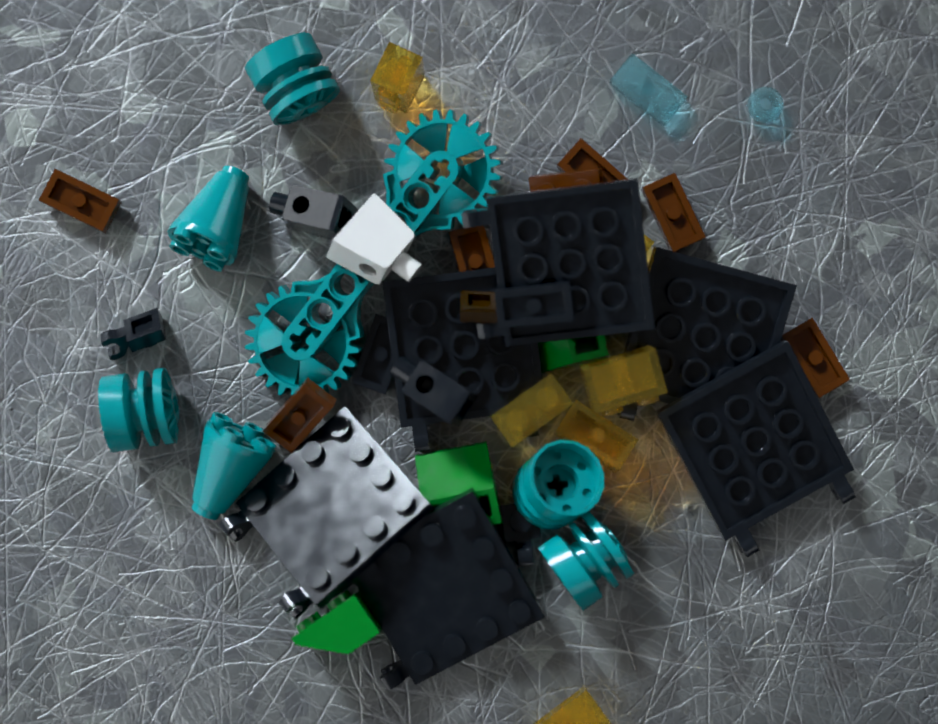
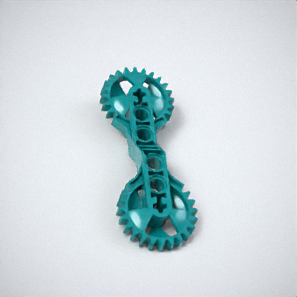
(346, 308)

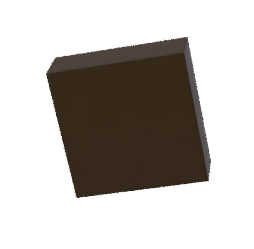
(478, 307)

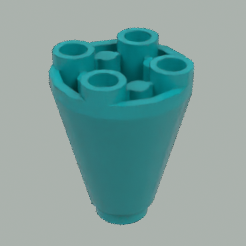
(213, 220)
(227, 463)

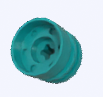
(292, 78)
(132, 410)
(569, 470)
(586, 560)

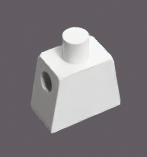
(375, 244)

